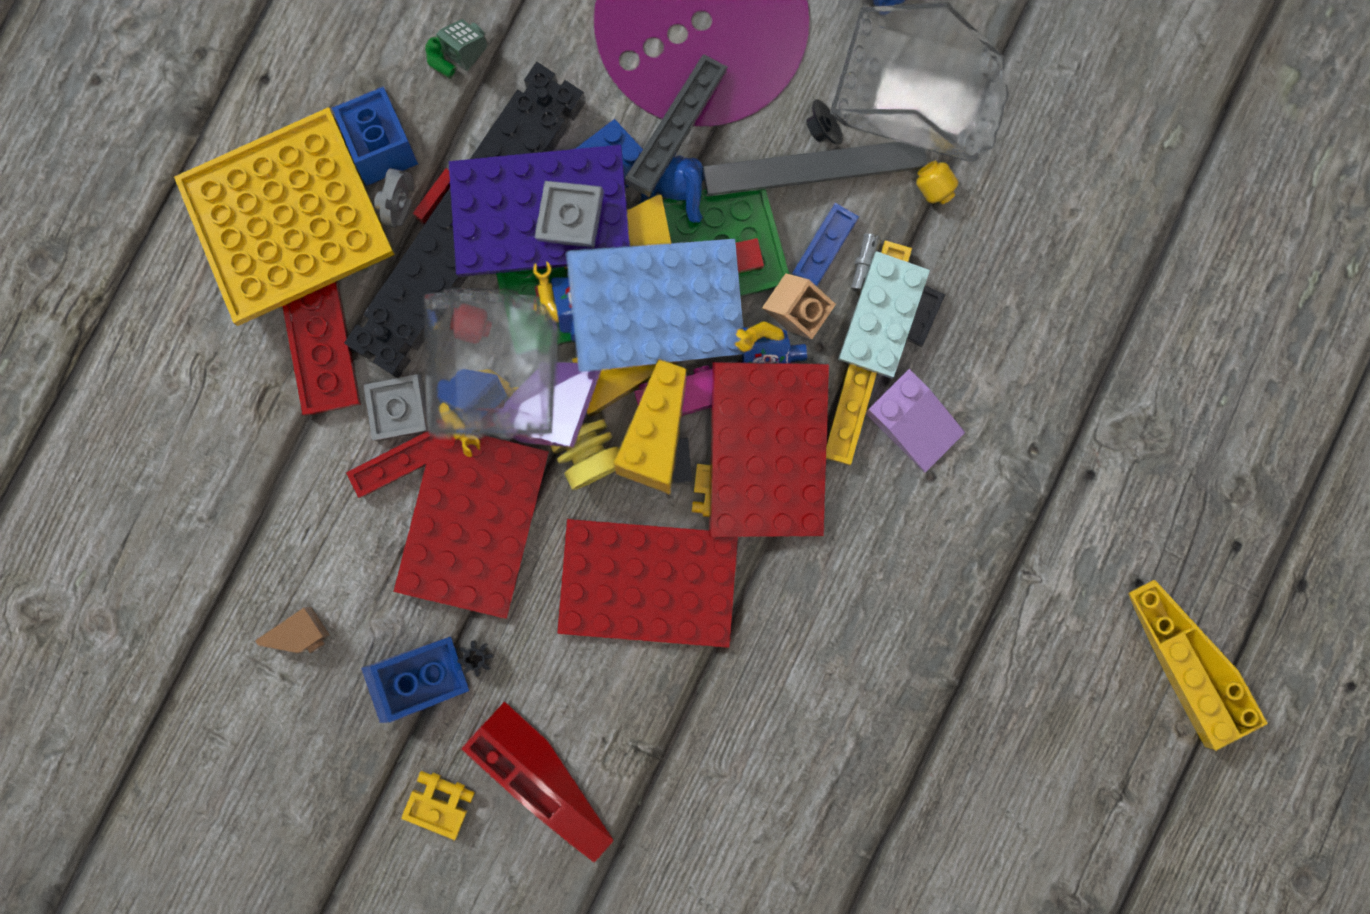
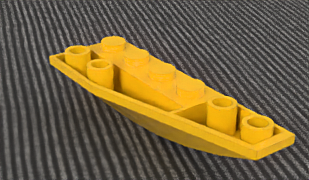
(1197, 670)

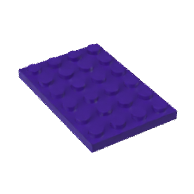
(500, 203)

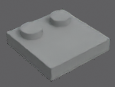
(569, 214)
(396, 407)

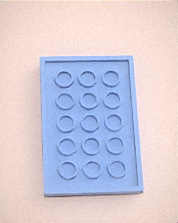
(655, 303)

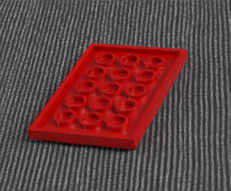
(768, 449)
(471, 524)
(647, 583)

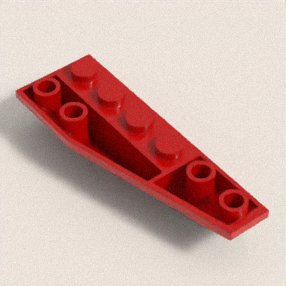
(536, 777)

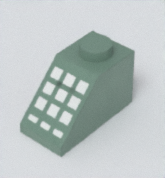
(462, 42)

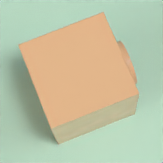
(799, 306)

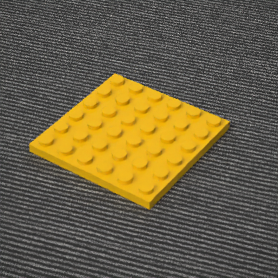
(283, 216)

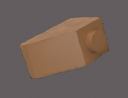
(297, 633)

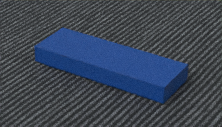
(826, 244)

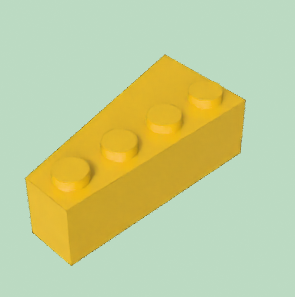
(654, 432)

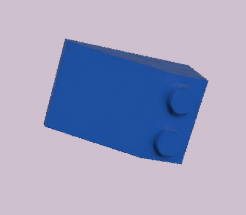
(374, 135)
(414, 680)

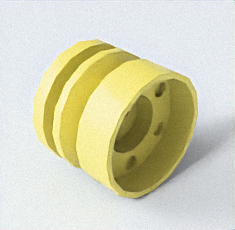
(588, 455)

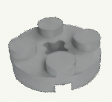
(394, 199)

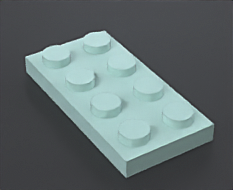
(884, 314)

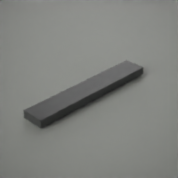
(675, 125)

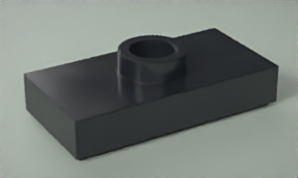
(925, 315)

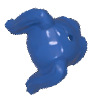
(682, 182)

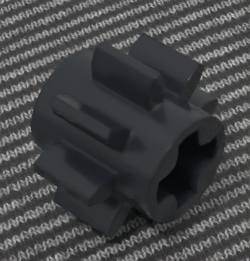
(471, 665)

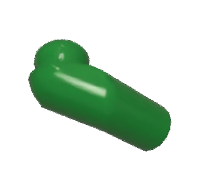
(436, 60)

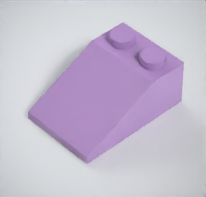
(915, 420)

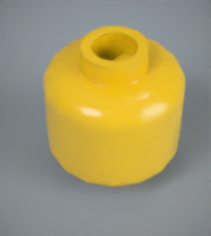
(937, 182)

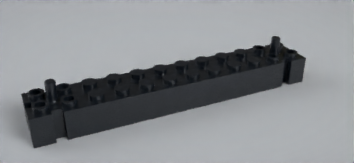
(396, 316)

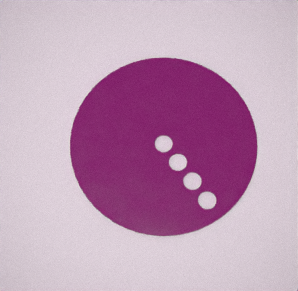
(753, 38)

